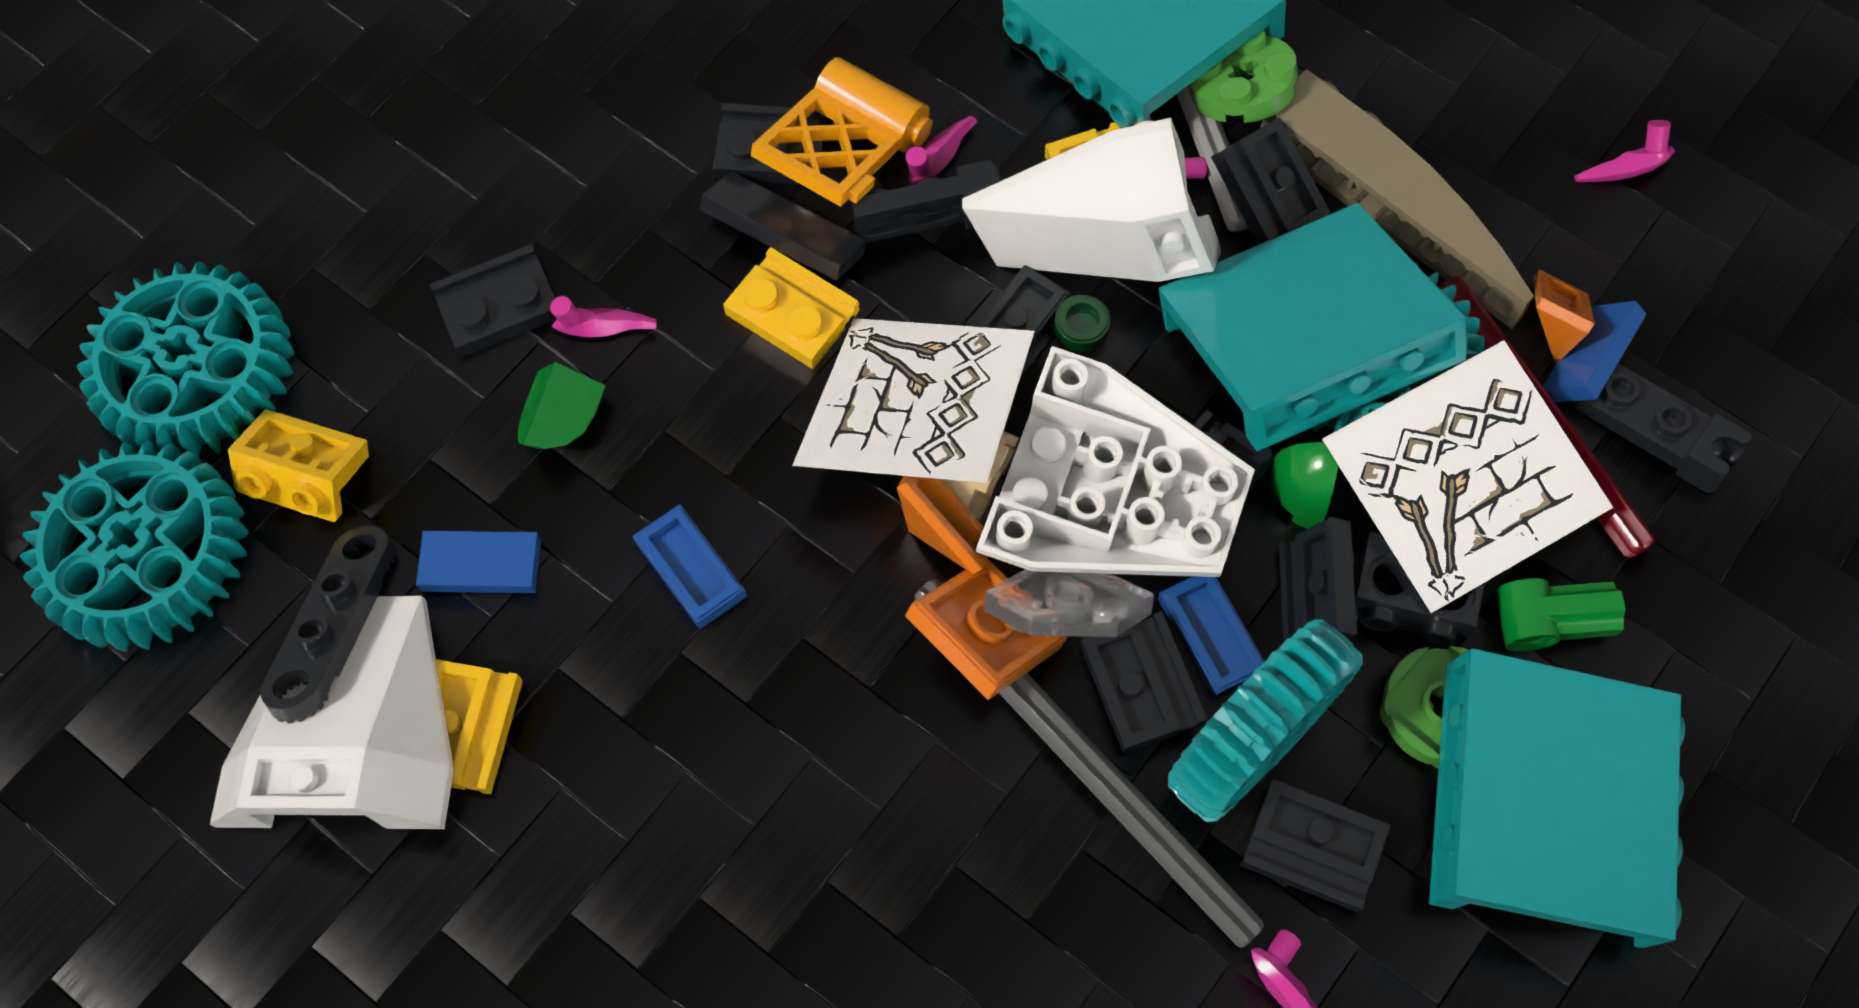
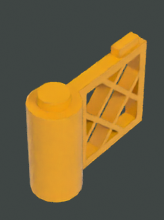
(860, 110)

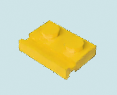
(791, 308)
(478, 720)

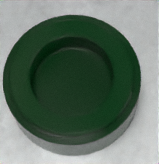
(1082, 323)

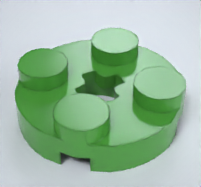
(1268, 92)
(1407, 703)

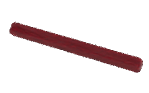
(1622, 520)

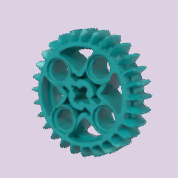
(183, 354)
(134, 545)
(1264, 719)

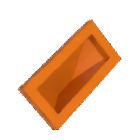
(1563, 313)
(941, 520)

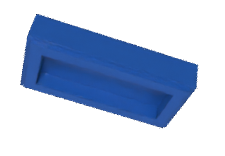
(1593, 360)
(478, 562)
(689, 566)
(1211, 633)

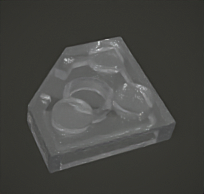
(1068, 604)

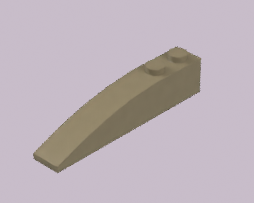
(1371, 166)

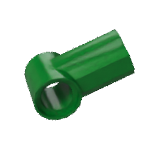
(1542, 615)

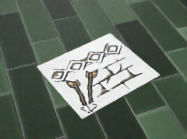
(917, 400)
(1467, 475)

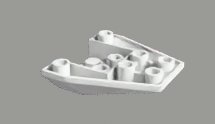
(1100, 211)
(1113, 482)
(367, 752)

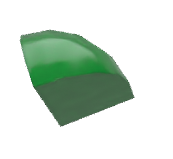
(558, 407)
(1304, 481)

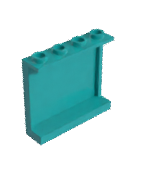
(1137, 51)
(1315, 323)
(1559, 797)

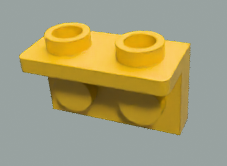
(295, 464)

